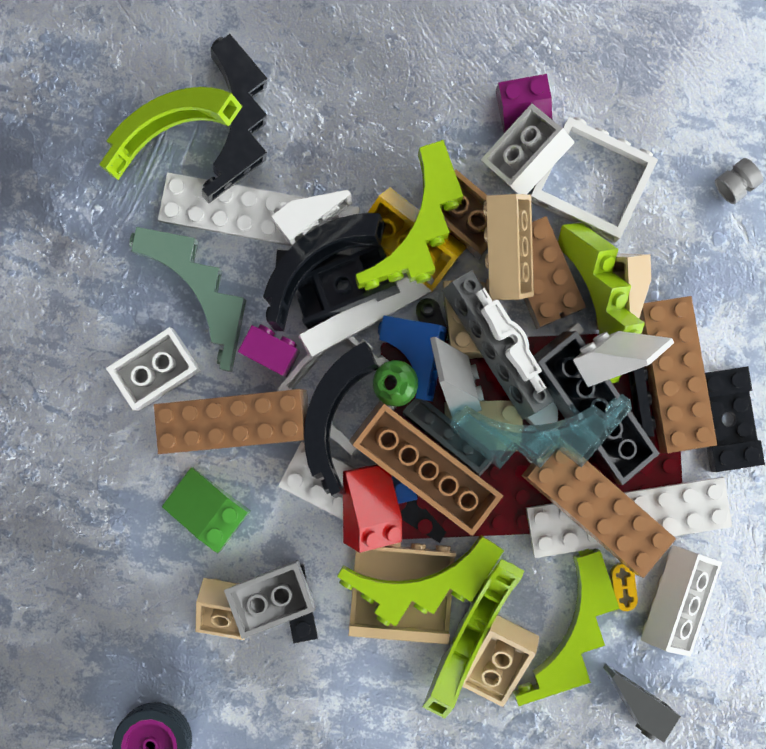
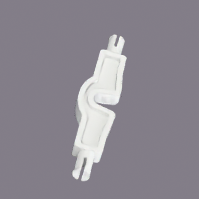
(519, 352)

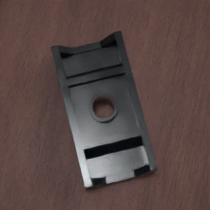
(319, 292)
(738, 443)

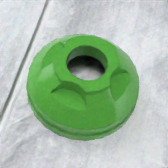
(406, 383)

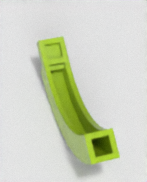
(161, 114)

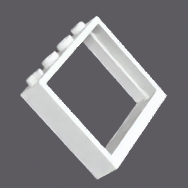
(578, 215)
(303, 368)

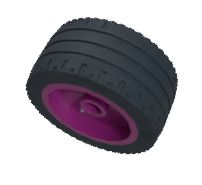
(155, 724)

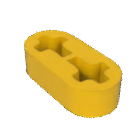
(630, 586)

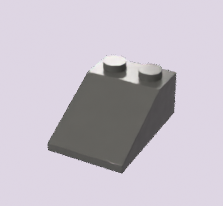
(652, 715)

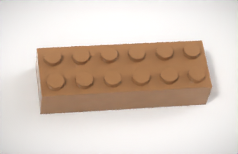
(678, 378)
(231, 421)
(425, 468)
(602, 511)

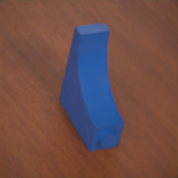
(414, 342)

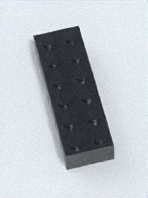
(628, 445)

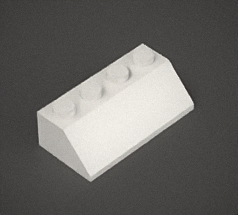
(680, 601)

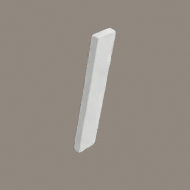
(361, 317)

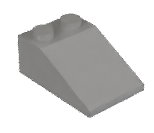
(456, 377)
(270, 599)

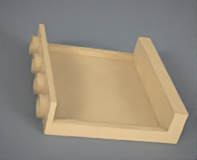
(400, 564)

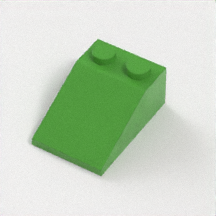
(205, 510)

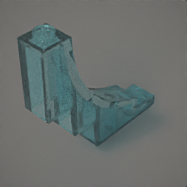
(575, 437)

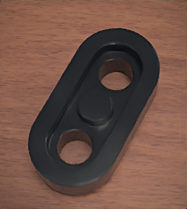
(433, 317)

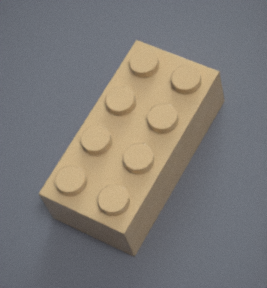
(509, 246)

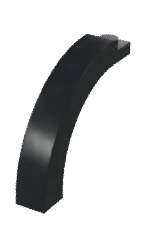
(311, 250)
(322, 408)

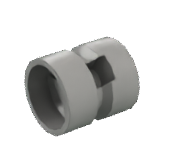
(742, 178)

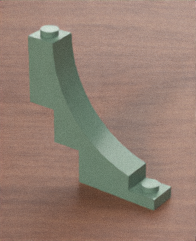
(222, 311)

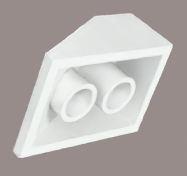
(308, 213)
(618, 355)

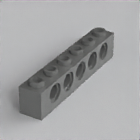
(467, 306)

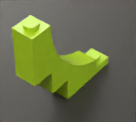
(566, 666)

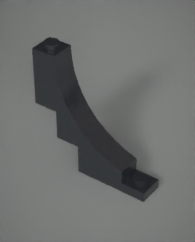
(241, 150)

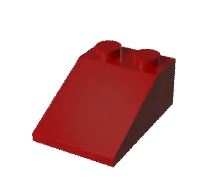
(370, 509)

